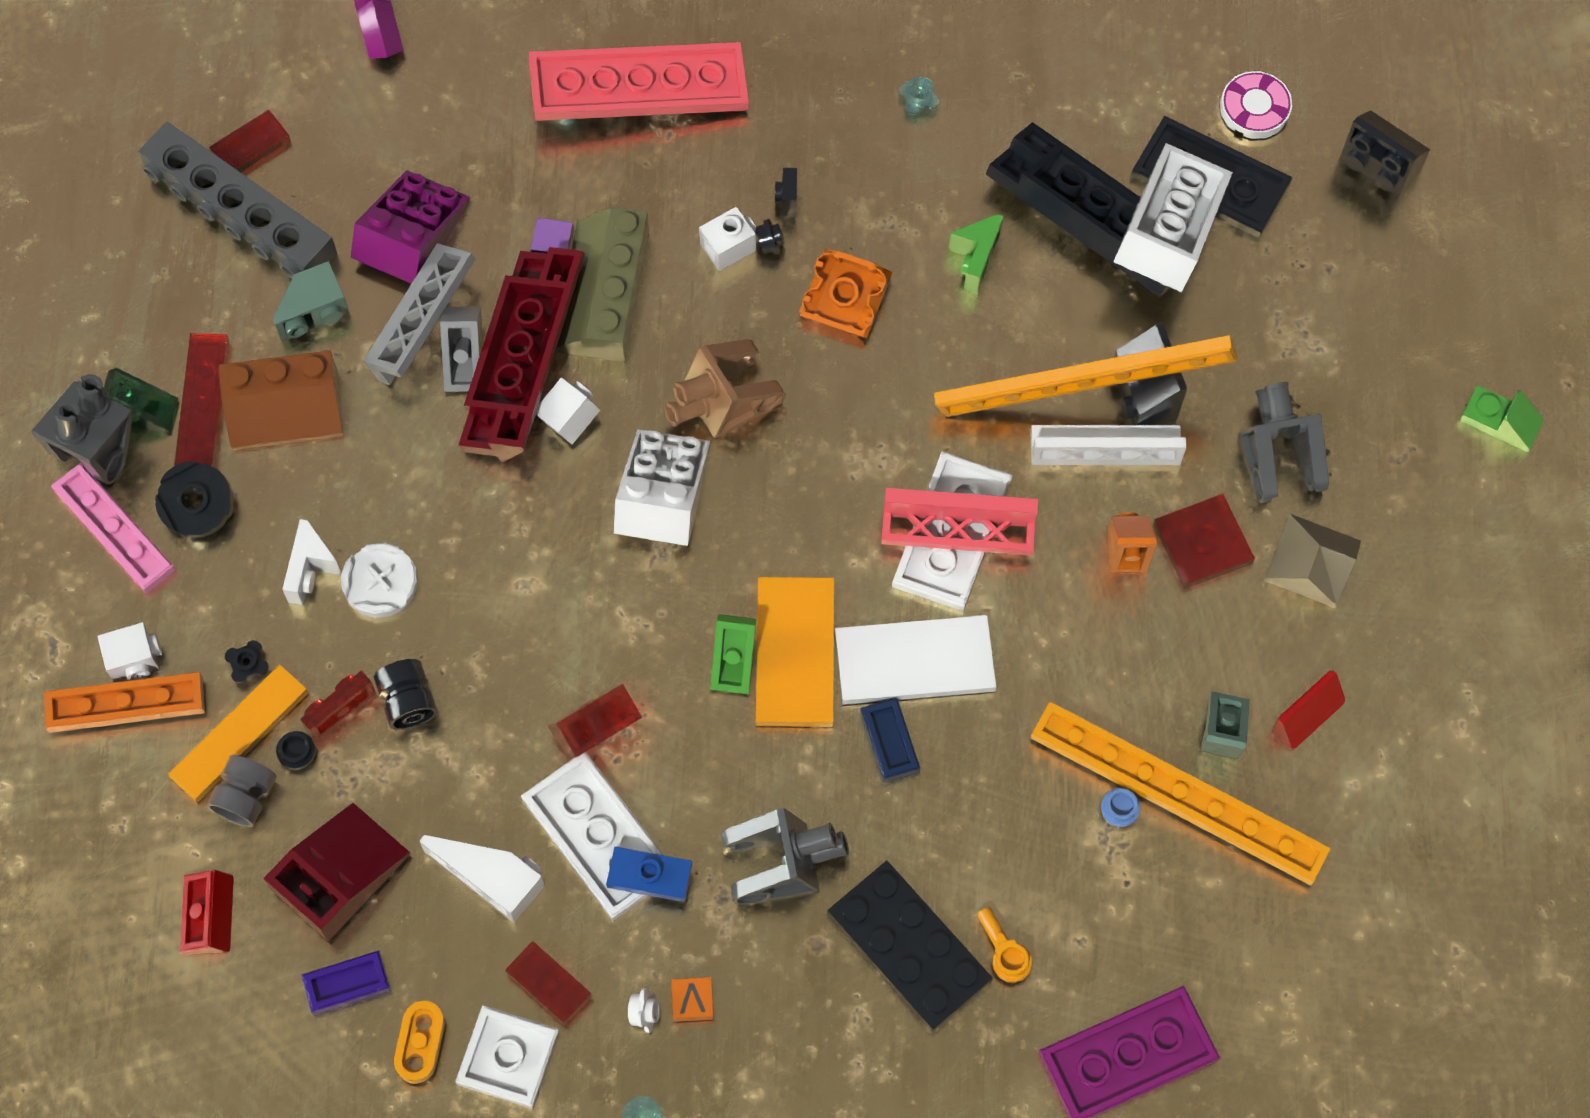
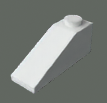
(491, 873)

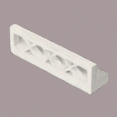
(1107, 445)

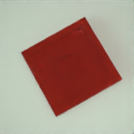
(1203, 541)

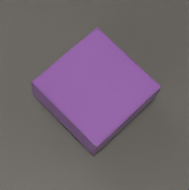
(551, 234)

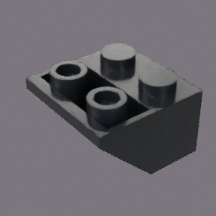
(1383, 152)

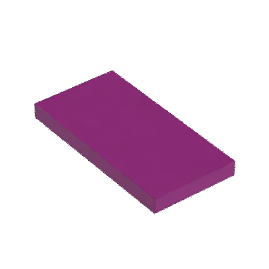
(1129, 1055)

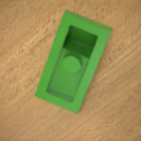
(978, 245)
(1508, 420)
(733, 654)

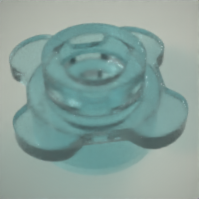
(918, 86)

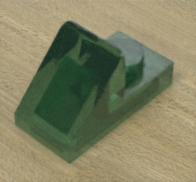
(150, 405)

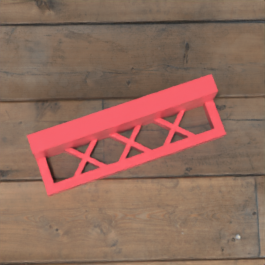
(959, 508)

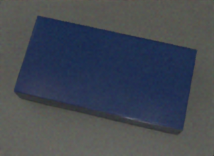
(890, 740)

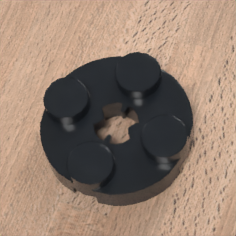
(187, 520)

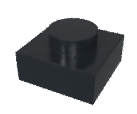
(787, 192)

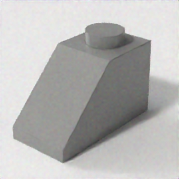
(460, 346)

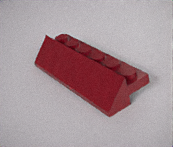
(519, 352)

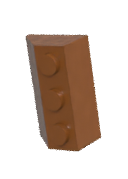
(281, 400)

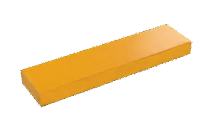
(238, 732)

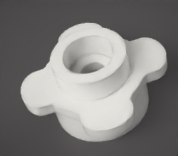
(644, 1010)

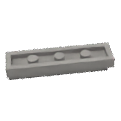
(418, 312)

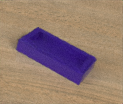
(346, 982)

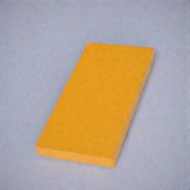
(795, 652)

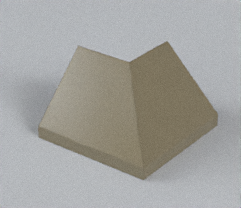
(1313, 561)

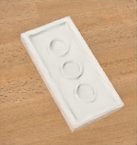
(947, 573)
(915, 659)
(585, 824)

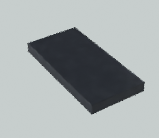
(1253, 186)

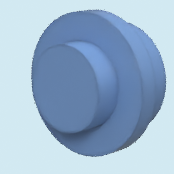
(1120, 807)

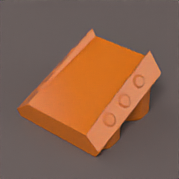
(845, 292)

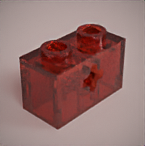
(595, 721)

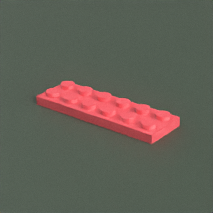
(638, 81)

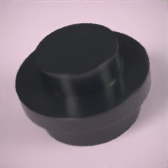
(770, 237)
(295, 750)

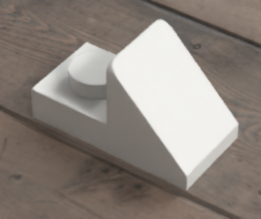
(307, 555)

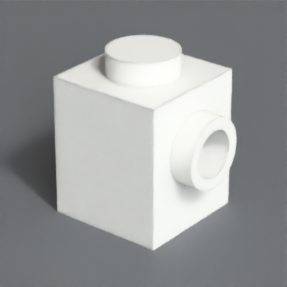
(728, 238)
(568, 409)
(130, 652)

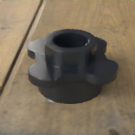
(256, 667)

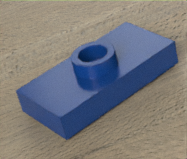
(649, 874)

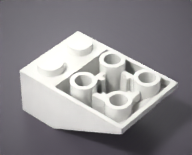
(661, 487)

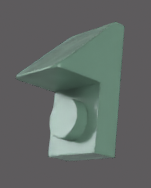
(1226, 725)

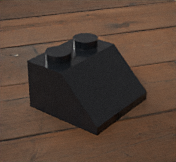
(1155, 398)

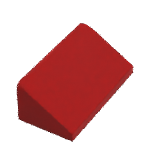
(1310, 711)
(206, 912)

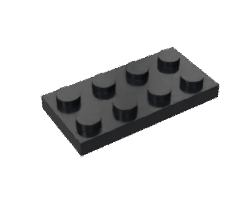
(909, 946)

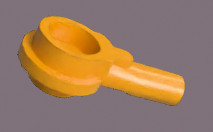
(1011, 960)

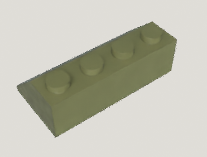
(607, 284)

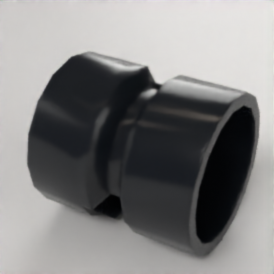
(405, 694)

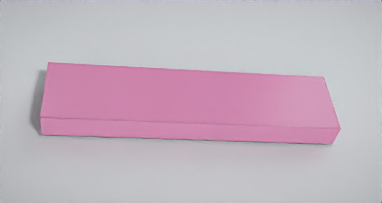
(113, 528)

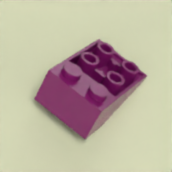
(407, 225)

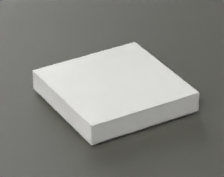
(507, 1057)

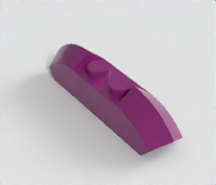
(379, 28)

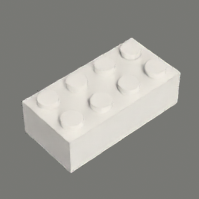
(1173, 217)

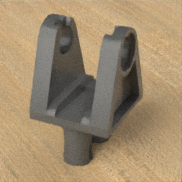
(88, 429)
(1306, 435)
(802, 853)

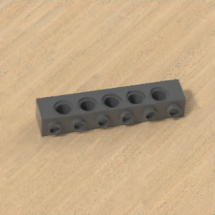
(172, 148)

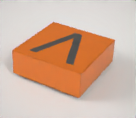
(692, 999)

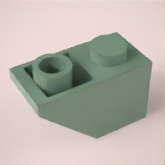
(310, 301)

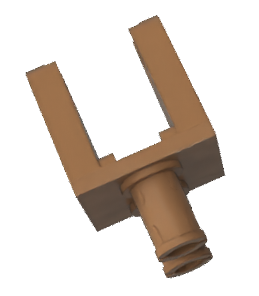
(714, 398)

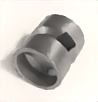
(242, 788)

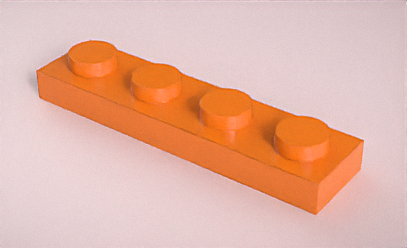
(124, 702)

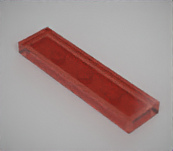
(201, 399)

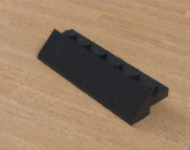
(1070, 193)

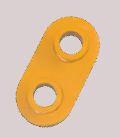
(419, 1043)

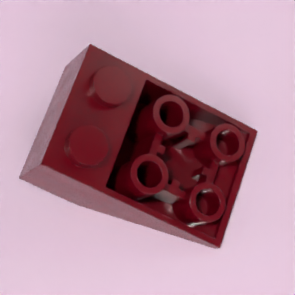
(336, 869)

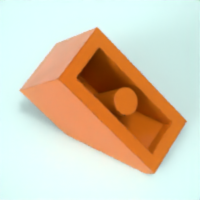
(1130, 543)

